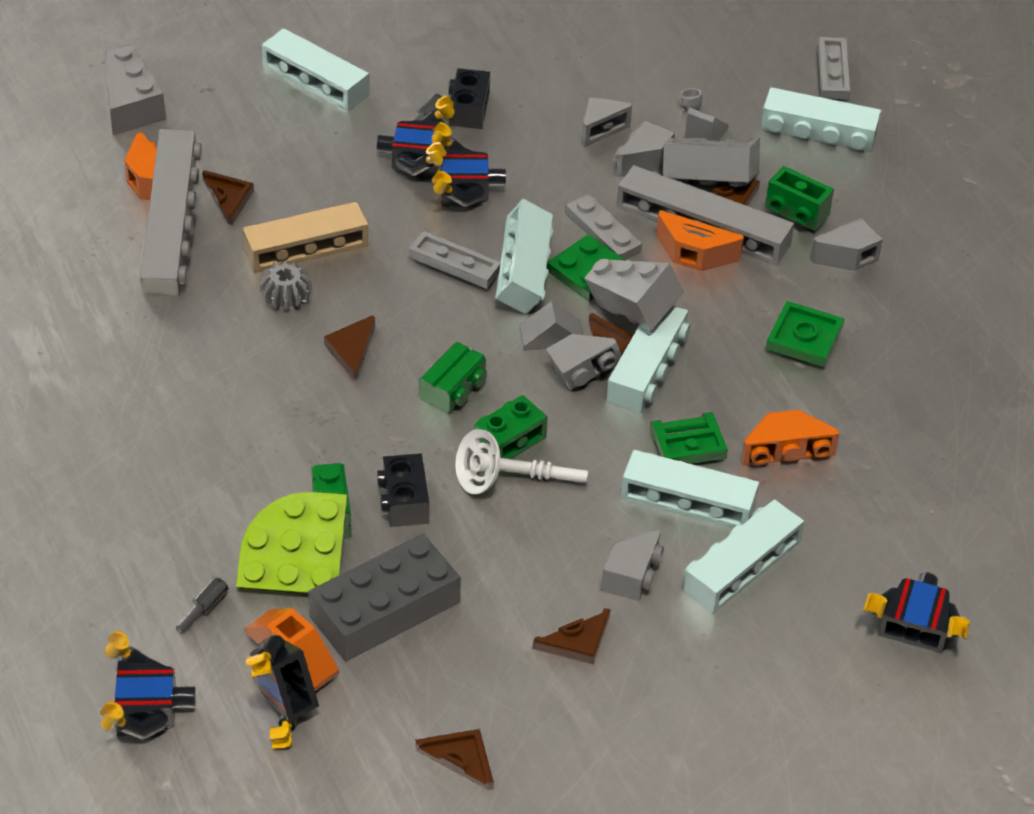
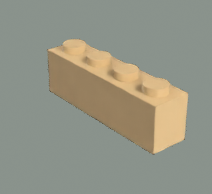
(305, 236)

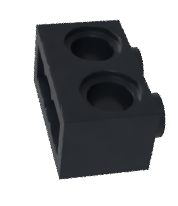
(470, 97)
(405, 490)

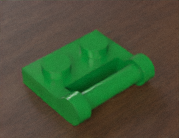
(690, 439)

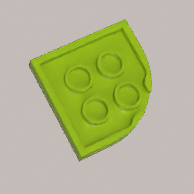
(294, 543)

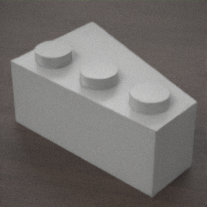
(132, 91)
(711, 160)
(634, 289)

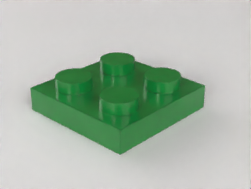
(577, 261)
(805, 333)

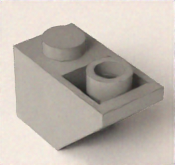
(643, 149)
(847, 247)
(582, 358)
(631, 564)

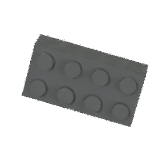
(384, 597)

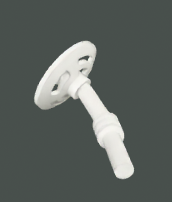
(492, 462)

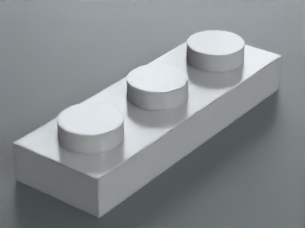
(833, 68)
(603, 226)
(454, 259)

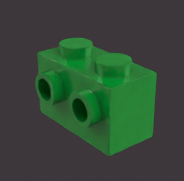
(799, 198)
(515, 427)

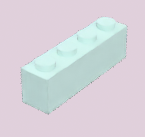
(315, 69)
(820, 119)
(525, 257)
(647, 361)
(689, 489)
(743, 556)

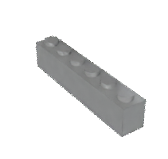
(648, 193)
(169, 213)

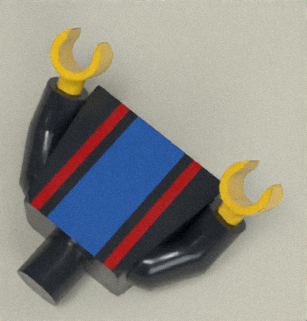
(413, 145)
(464, 172)
(918, 613)
(285, 683)
(143, 693)

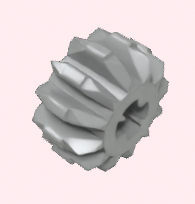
(285, 285)

